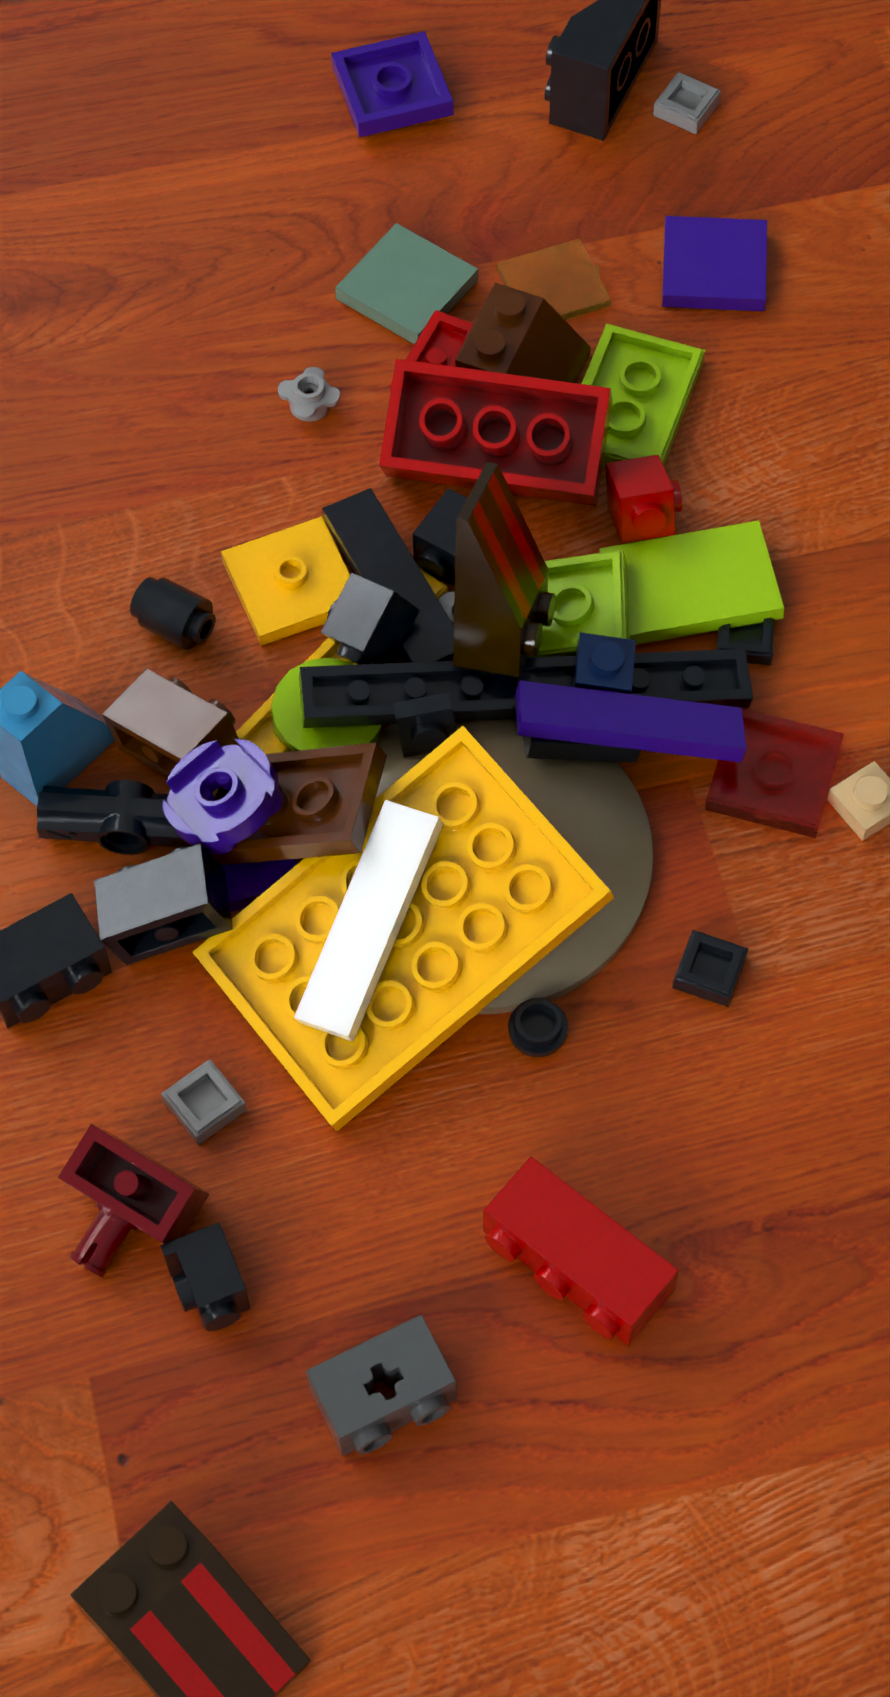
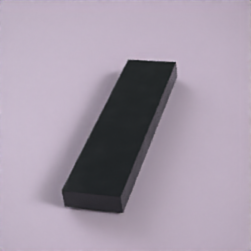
(382, 557)

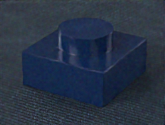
(604, 663)

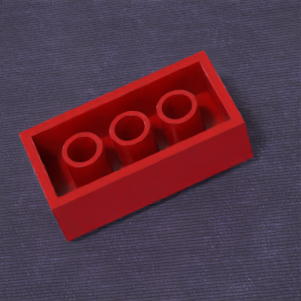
(537, 430)

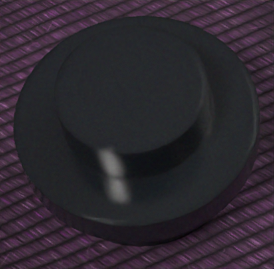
(538, 1027)

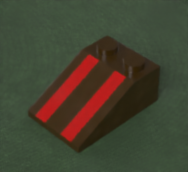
(497, 581)
(187, 1616)

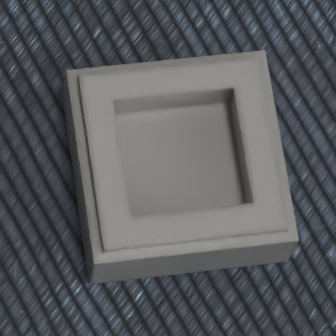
(687, 103)
(204, 1101)

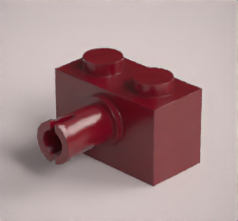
(130, 1195)

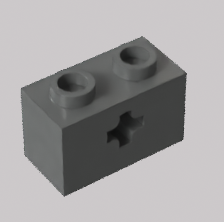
(402, 1359)

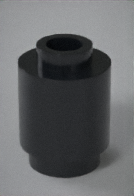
(173, 612)

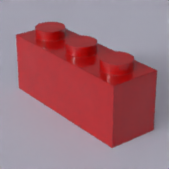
(578, 1252)

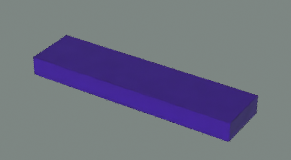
(630, 721)

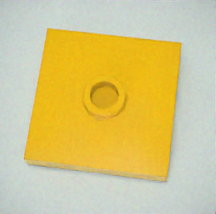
(287, 579)

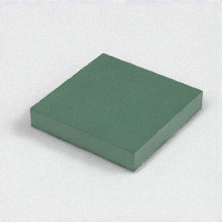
(406, 282)

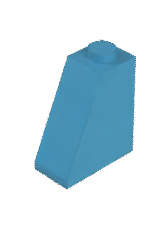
(46, 735)

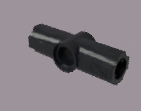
(120, 818)

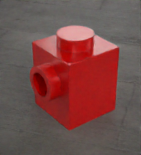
(642, 498)

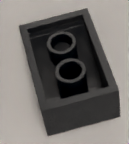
(599, 63)

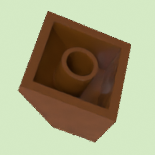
(523, 338)

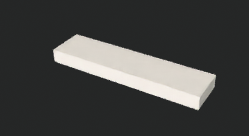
(368, 920)

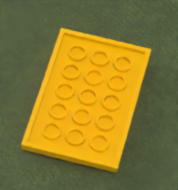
(482, 916)

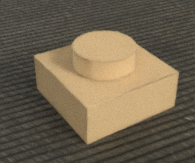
(863, 800)

